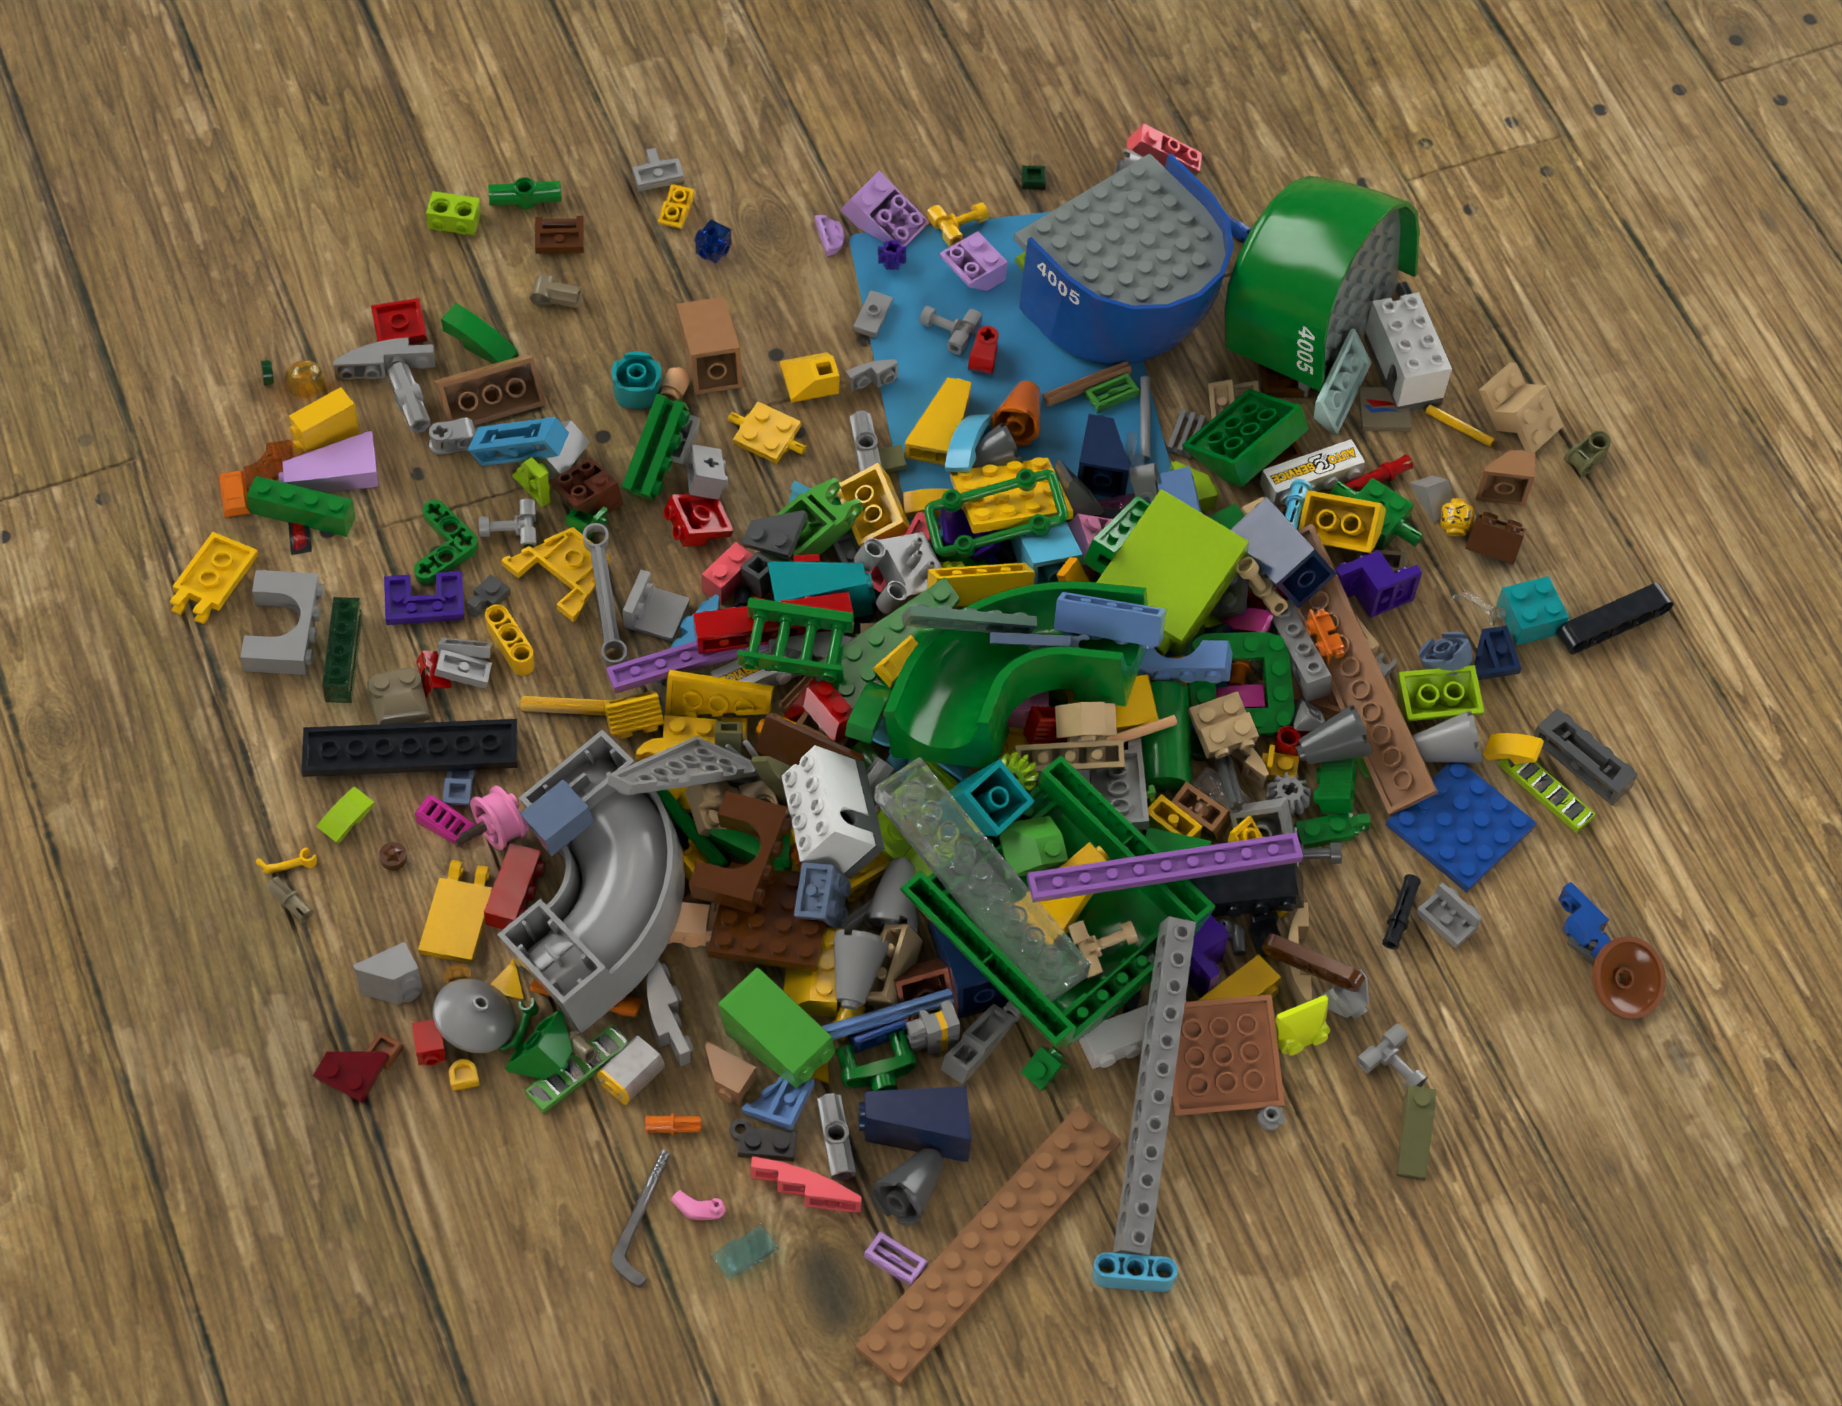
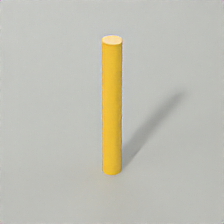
(1460, 425)

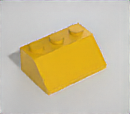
(882, 510)
(1343, 520)
(816, 990)

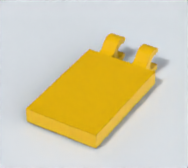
(212, 575)
(456, 916)

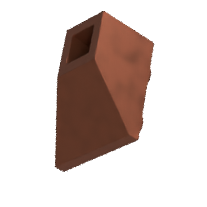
(588, 488)

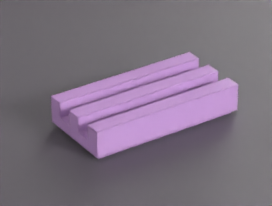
(890, 1268)

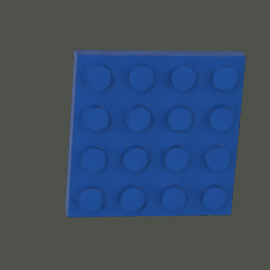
(1462, 826)

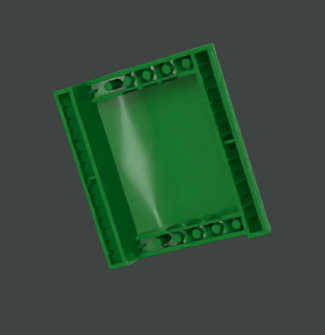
(1081, 818)

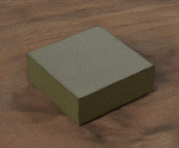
(892, 459)

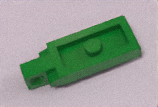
(1331, 829)

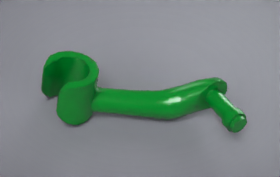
(528, 1012)

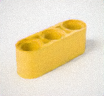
(514, 649)

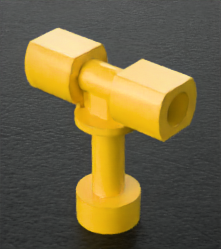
(951, 224)

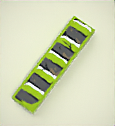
(1550, 793)

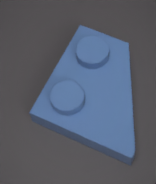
(780, 1103)

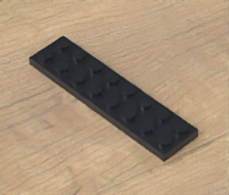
(409, 747)

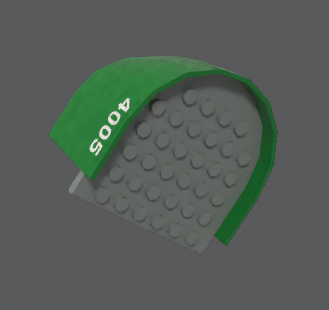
(1314, 272)

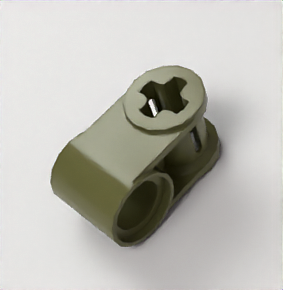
(1587, 454)

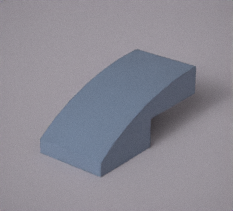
(458, 787)

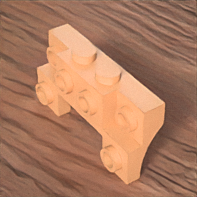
(694, 924)

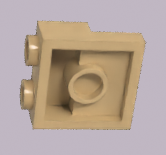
(1223, 725)
(705, 804)

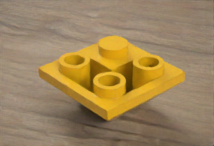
(810, 376)

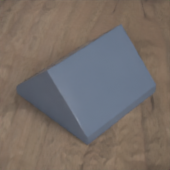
(557, 817)

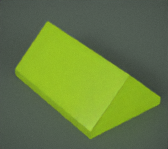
(1435, 695)

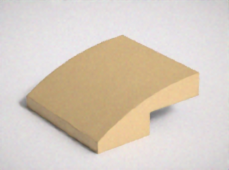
(1225, 392)

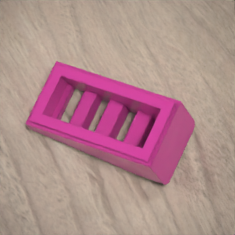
(440, 808)

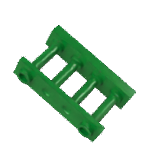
(787, 616)

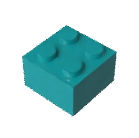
(1532, 610)

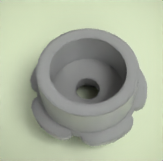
(1270, 1123)

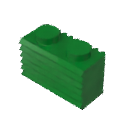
(1336, 786)

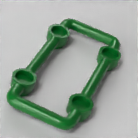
(965, 545)

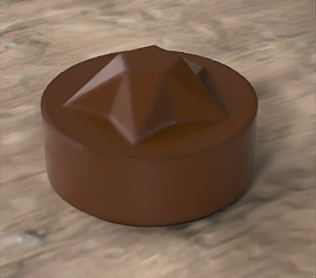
(392, 856)

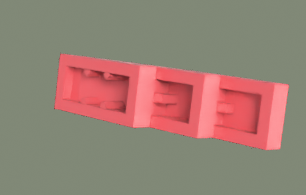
(817, 1189)

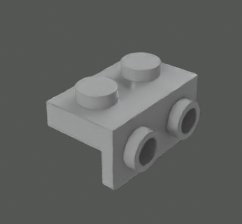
(1450, 915)

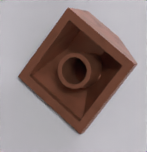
(921, 981)

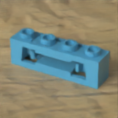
(517, 441)

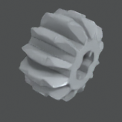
(1295, 791)

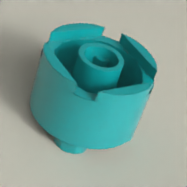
(636, 380)

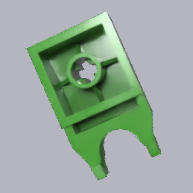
(825, 521)

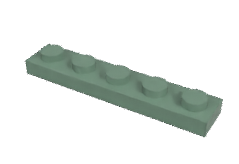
(968, 619)

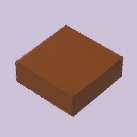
(386, 1044)

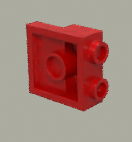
(696, 519)

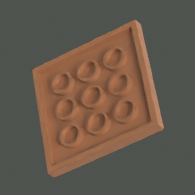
(1227, 1057)

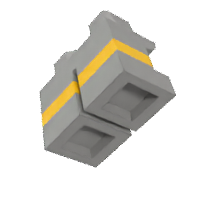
(934, 1031)

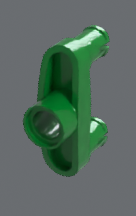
(879, 1074)

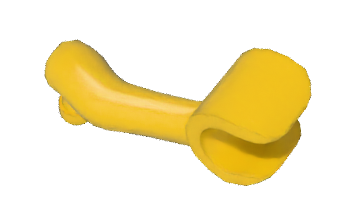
(274, 868)

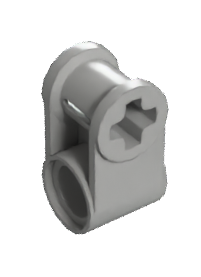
(454, 435)
(1145, 481)

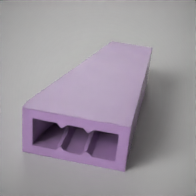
(335, 467)

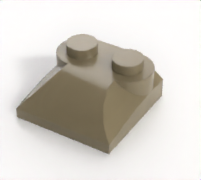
(398, 697)

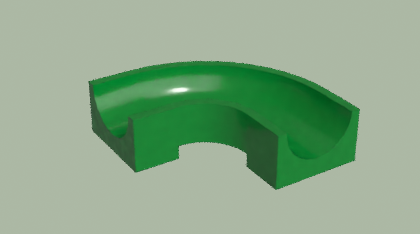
(962, 689)

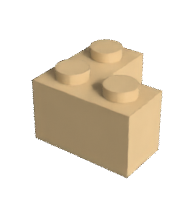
(1086, 721)

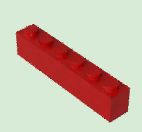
(733, 628)

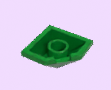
(544, 1050)

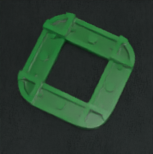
(1276, 671)

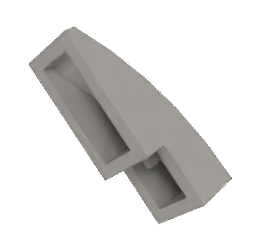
(977, 1044)

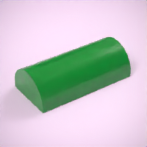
(1169, 750)

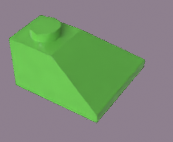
(1033, 845)

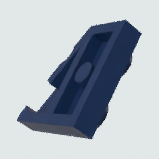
(1496, 654)

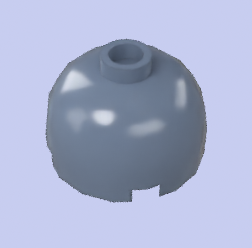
(1447, 653)

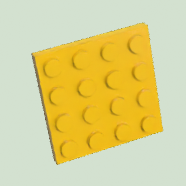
(1008, 507)

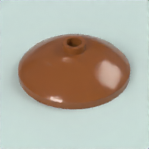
(1640, 975)

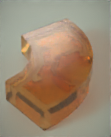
(270, 462)

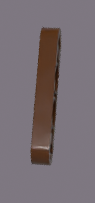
(1313, 962)

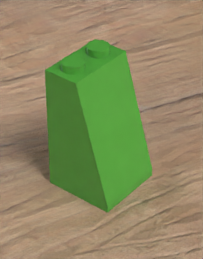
(775, 1029)

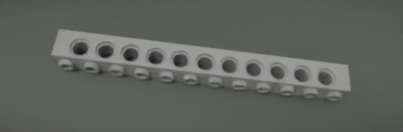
(1154, 1087)

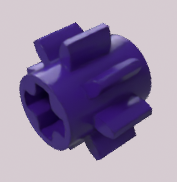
(892, 254)

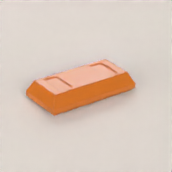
(234, 493)

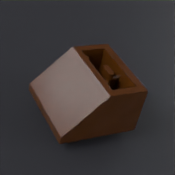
(1496, 537)

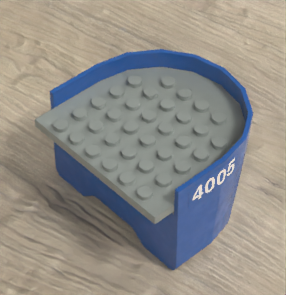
(1127, 263)

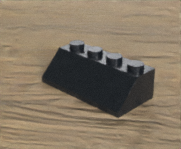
(1254, 890)

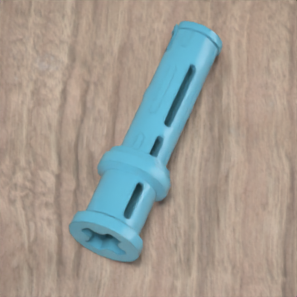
(1291, 500)

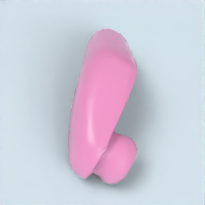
(698, 1210)

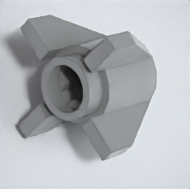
(1347, 1002)

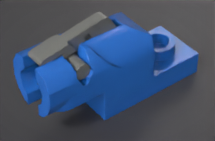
(1584, 924)

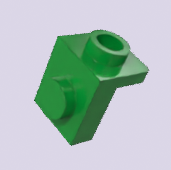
(580, 520)
(1044, 1066)

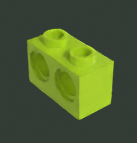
(453, 213)

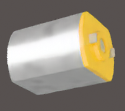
(630, 1070)

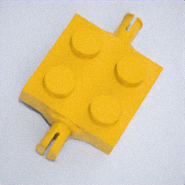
(767, 432)

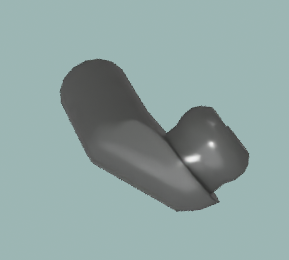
(1236, 936)

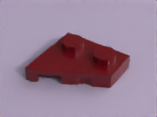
(351, 1071)

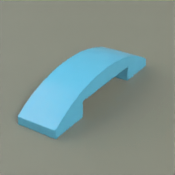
(966, 437)

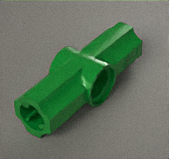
(524, 193)

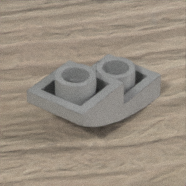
(878, 372)

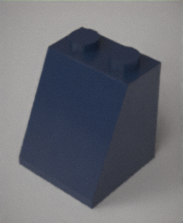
(1103, 458)

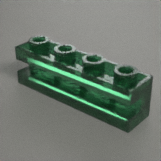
(342, 650)

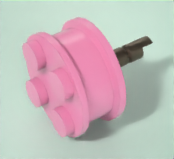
(496, 819)

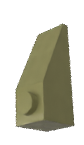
(1416, 1132)

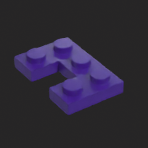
(409, 609)

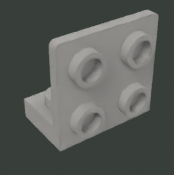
(653, 609)

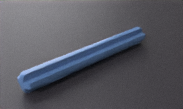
(888, 1014)

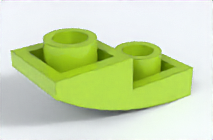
(345, 813)

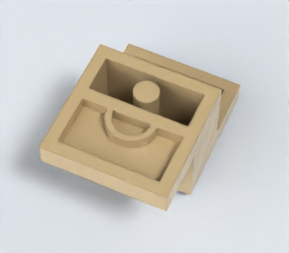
(1521, 408)

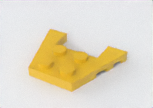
(565, 559)

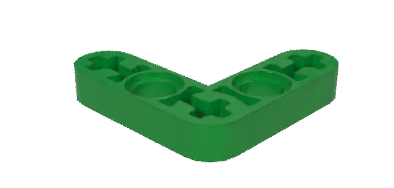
(452, 546)

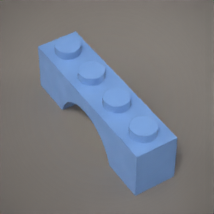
(1207, 663)

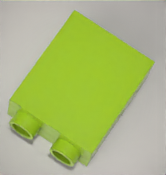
(1182, 564)

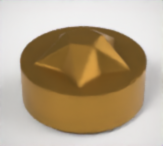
(456, 972)

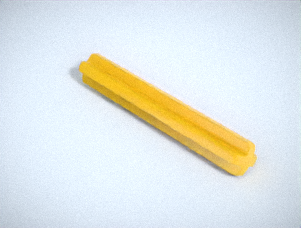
(562, 705)

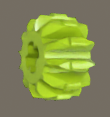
(1022, 769)

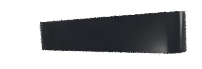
(1614, 618)

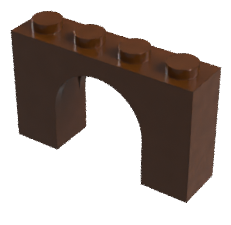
(744, 886)

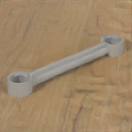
(604, 594)

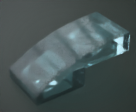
(746, 1252)

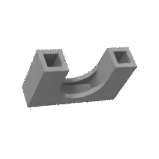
(291, 651)

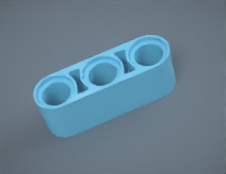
(1122, 1279)

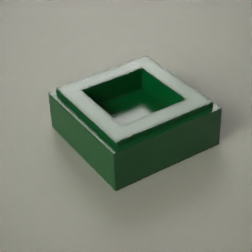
(1034, 177)

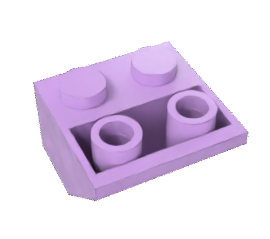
(976, 262)

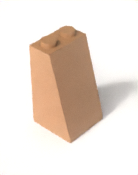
(710, 345)

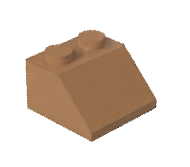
(1508, 478)

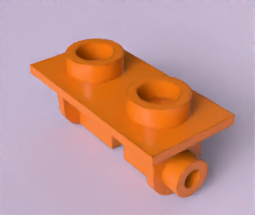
(1319, 626)

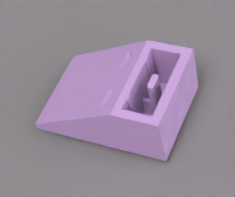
(884, 212)

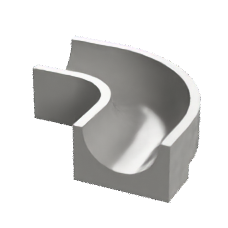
(615, 896)

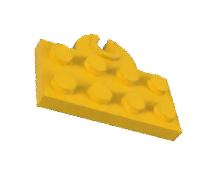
(677, 730)

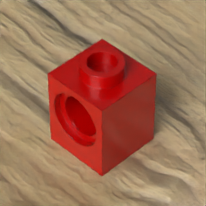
(428, 1043)

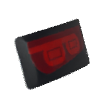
(299, 538)

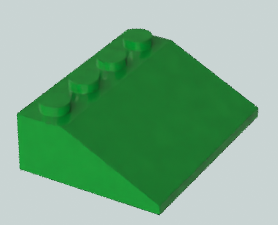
(1247, 436)

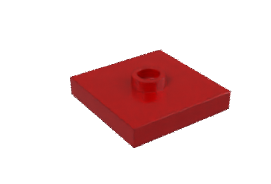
(399, 320)

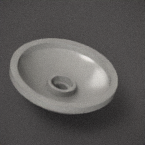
(466, 1023)

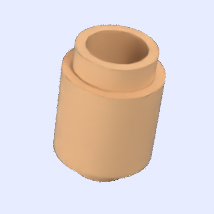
(675, 383)

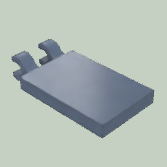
(1036, 640)

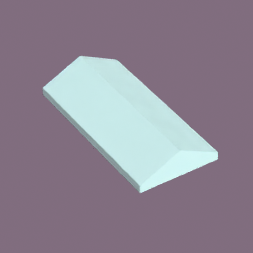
(1342, 384)

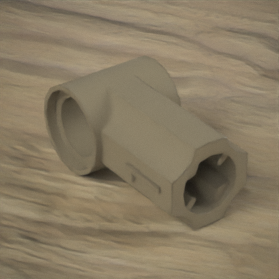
(549, 291)

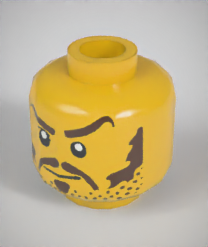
(1457, 517)

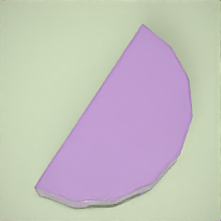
(830, 233)

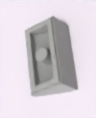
(1306, 716)

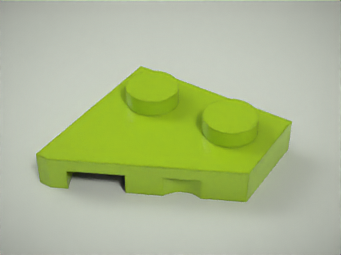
(534, 480)

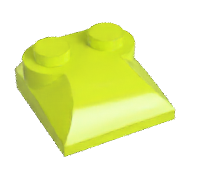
(1302, 1026)

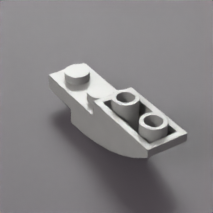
(375, 358)
(663, 1012)

